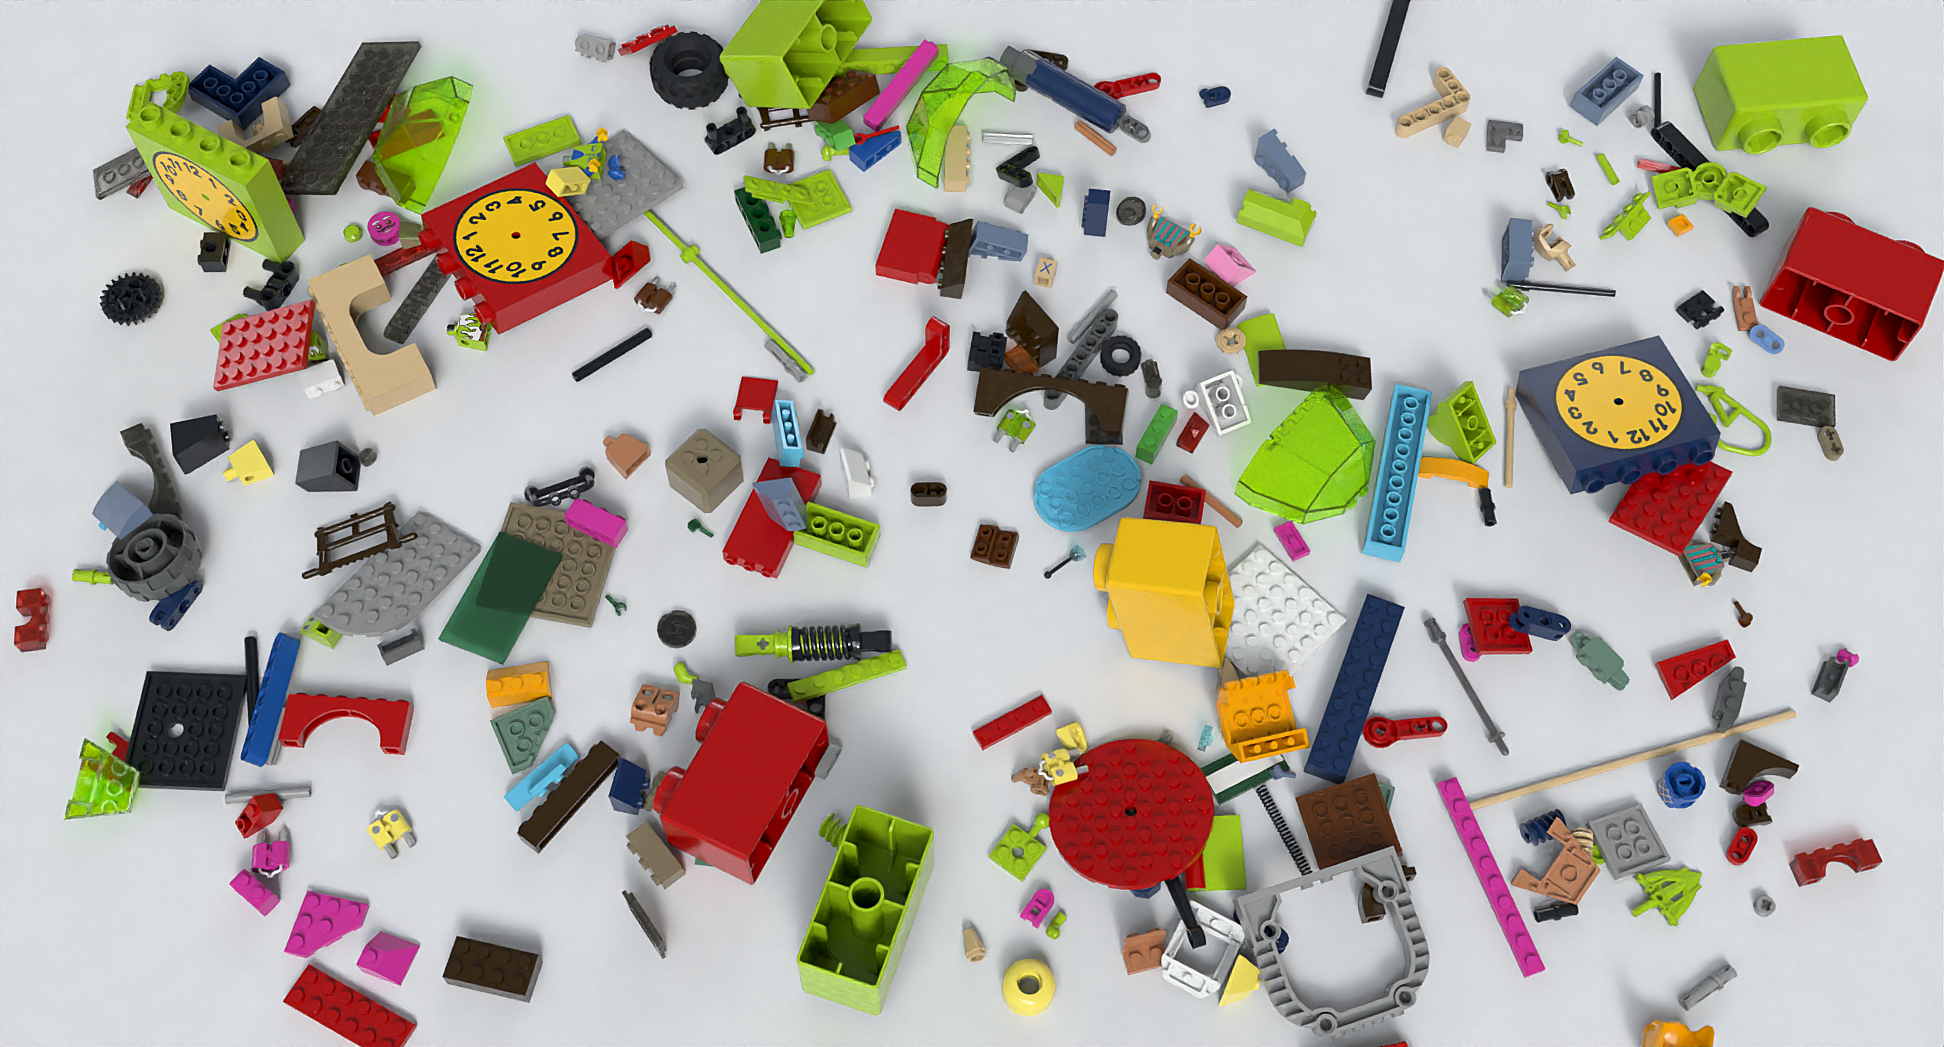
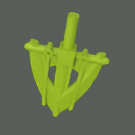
(1684, 882)

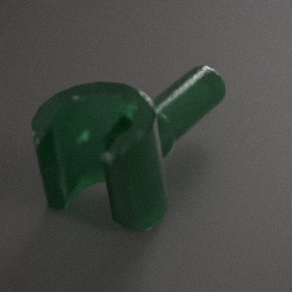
(695, 525)
(616, 605)

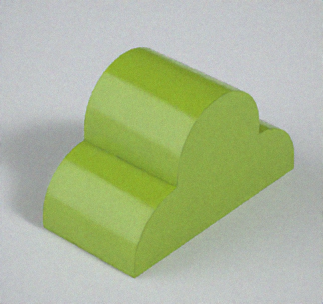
(1462, 424)

